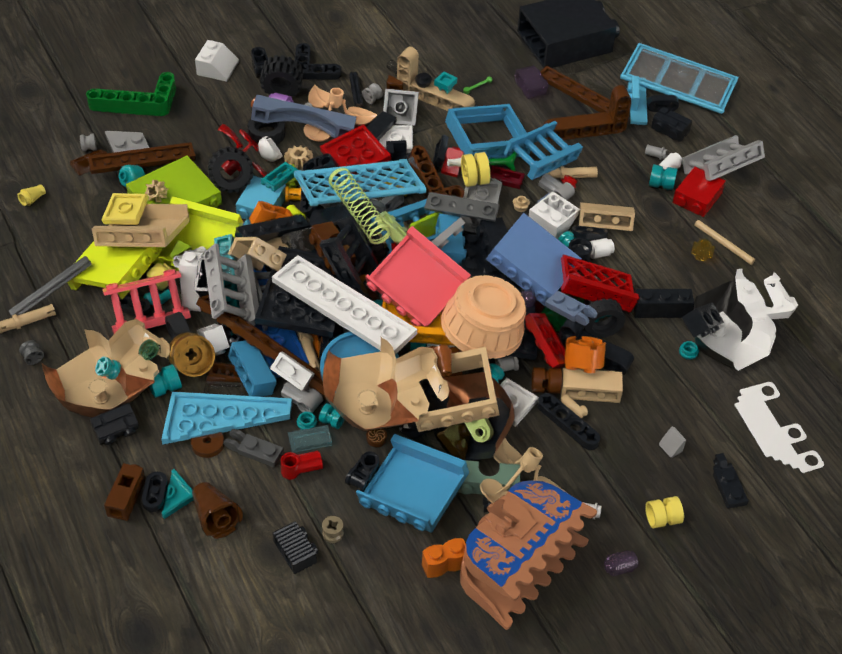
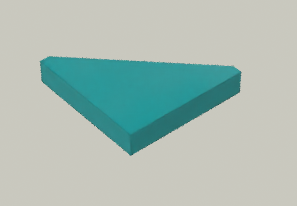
(177, 495)

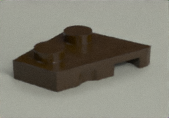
(456, 439)

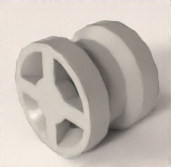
(372, 93)
(88, 142)

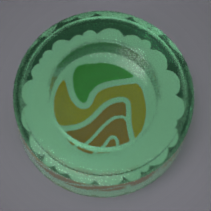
(148, 349)

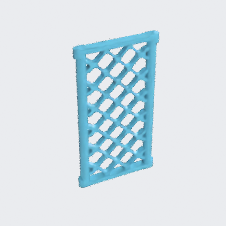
(362, 169)

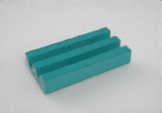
(281, 179)

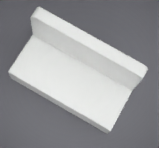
(292, 371)

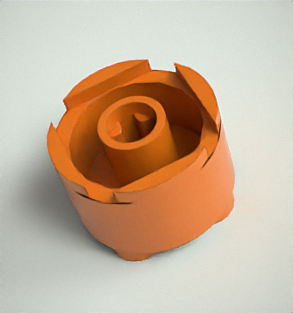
(584, 354)

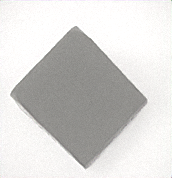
(672, 442)

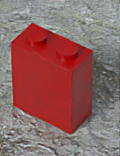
(697, 193)

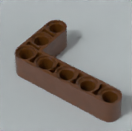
(597, 123)

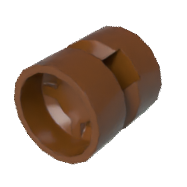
(553, 377)

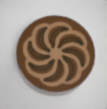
(376, 437)

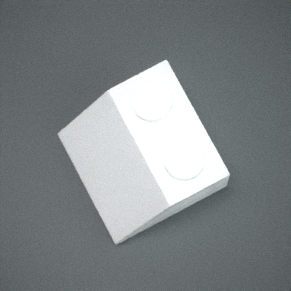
(216, 61)

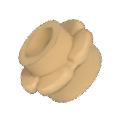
(521, 203)

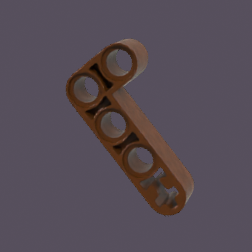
(419, 161)

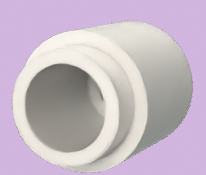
(602, 248)

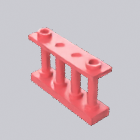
(159, 315)

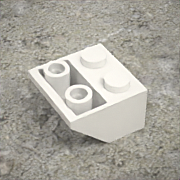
(554, 214)

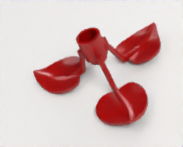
(231, 165)

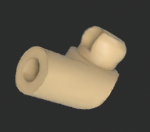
(572, 405)

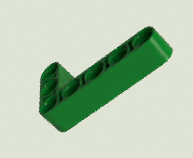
(135, 102)

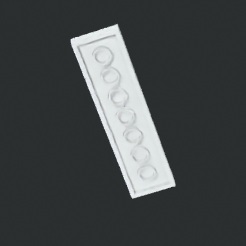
(343, 304)

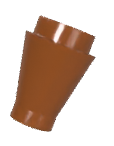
(444, 359)

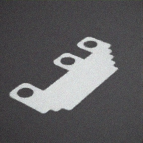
(769, 435)

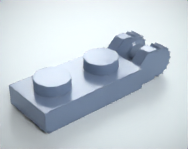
(570, 308)

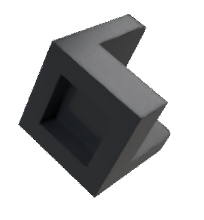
(397, 149)

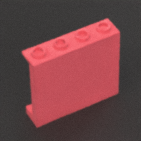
(417, 278)

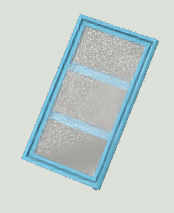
(680, 77)

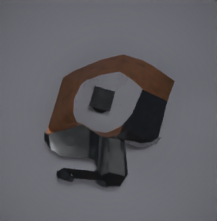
(465, 390)

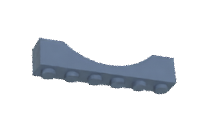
(275, 110)

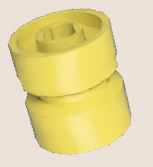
(664, 512)

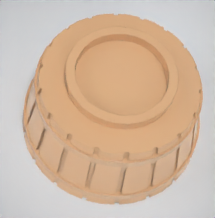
(486, 315)

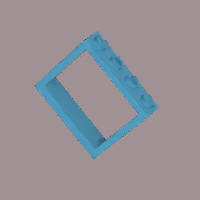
(477, 114)

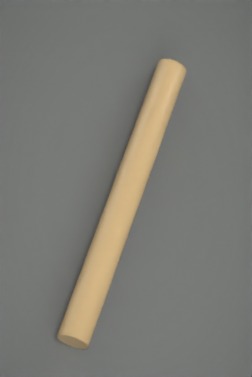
(726, 243)

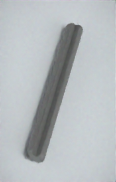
(51, 286)

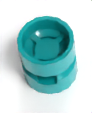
(663, 177)
(165, 380)

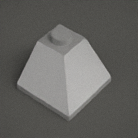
(401, 105)

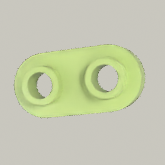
(483, 424)

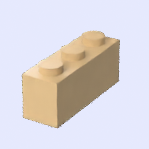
(606, 216)
(597, 386)

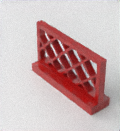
(591, 288)

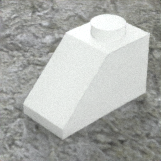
(216, 336)

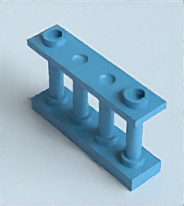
(546, 163)
(409, 212)

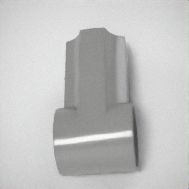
(551, 184)
(305, 400)

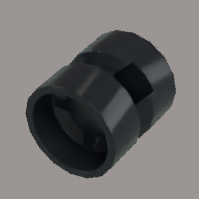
(582, 248)

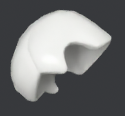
(269, 150)

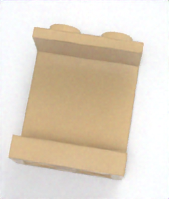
(260, 252)

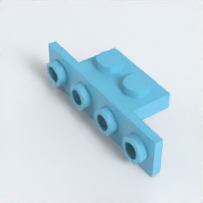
(638, 106)

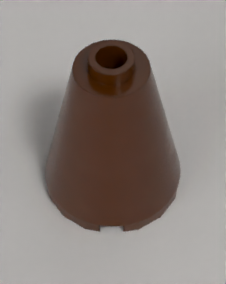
(216, 511)

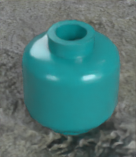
(130, 173)

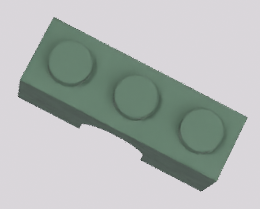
(475, 477)

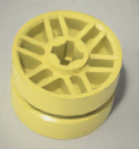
(475, 169)

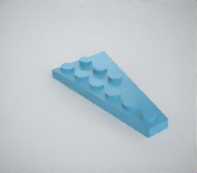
(205, 414)

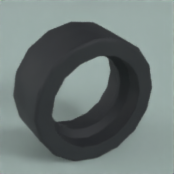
(176, 324)

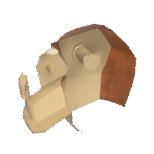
(382, 390)
(89, 394)

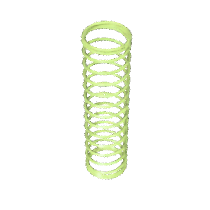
(336, 187)

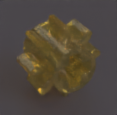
(703, 250)

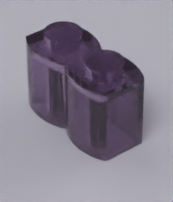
(531, 82)

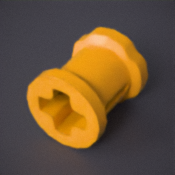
(292, 194)

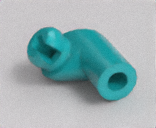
(165, 296)

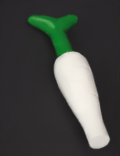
(509, 161)

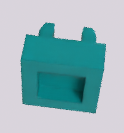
(445, 81)

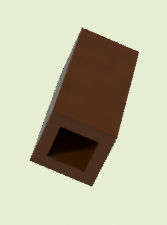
(125, 491)

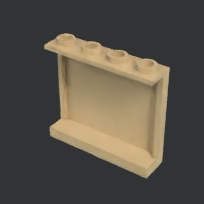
(155, 229)

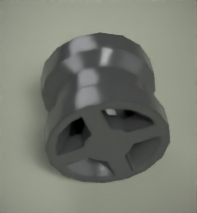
(31, 352)

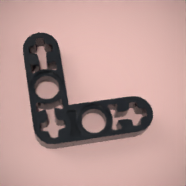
(333, 72)

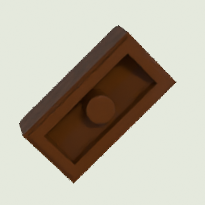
(81, 164)

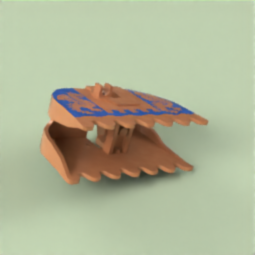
(519, 545)

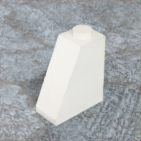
(188, 271)

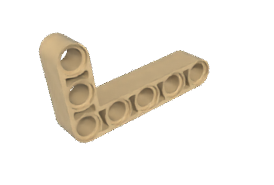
(408, 69)

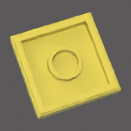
(125, 209)

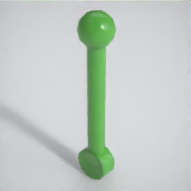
(466, 90)

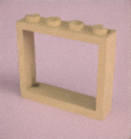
(467, 412)

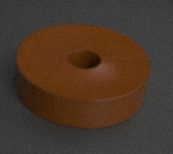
(208, 450)

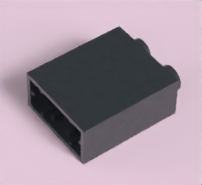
(566, 30)

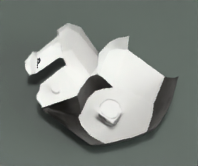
(748, 322)

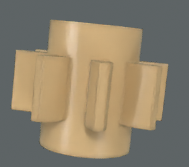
(156, 191)

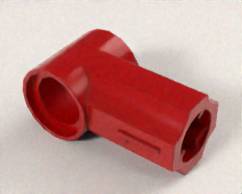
(295, 464)

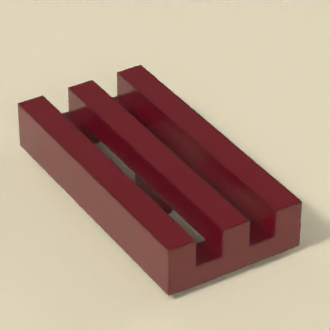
(507, 177)

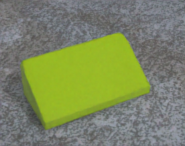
(426, 225)
(179, 248)

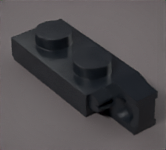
(728, 483)

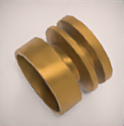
(196, 363)

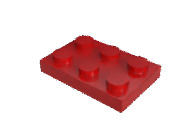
(546, 339)

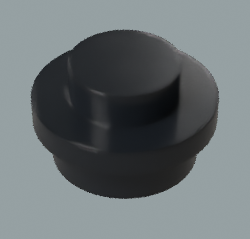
(423, 80)

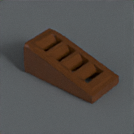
(222, 368)

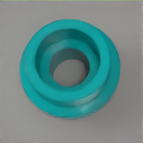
(688, 350)
(306, 417)

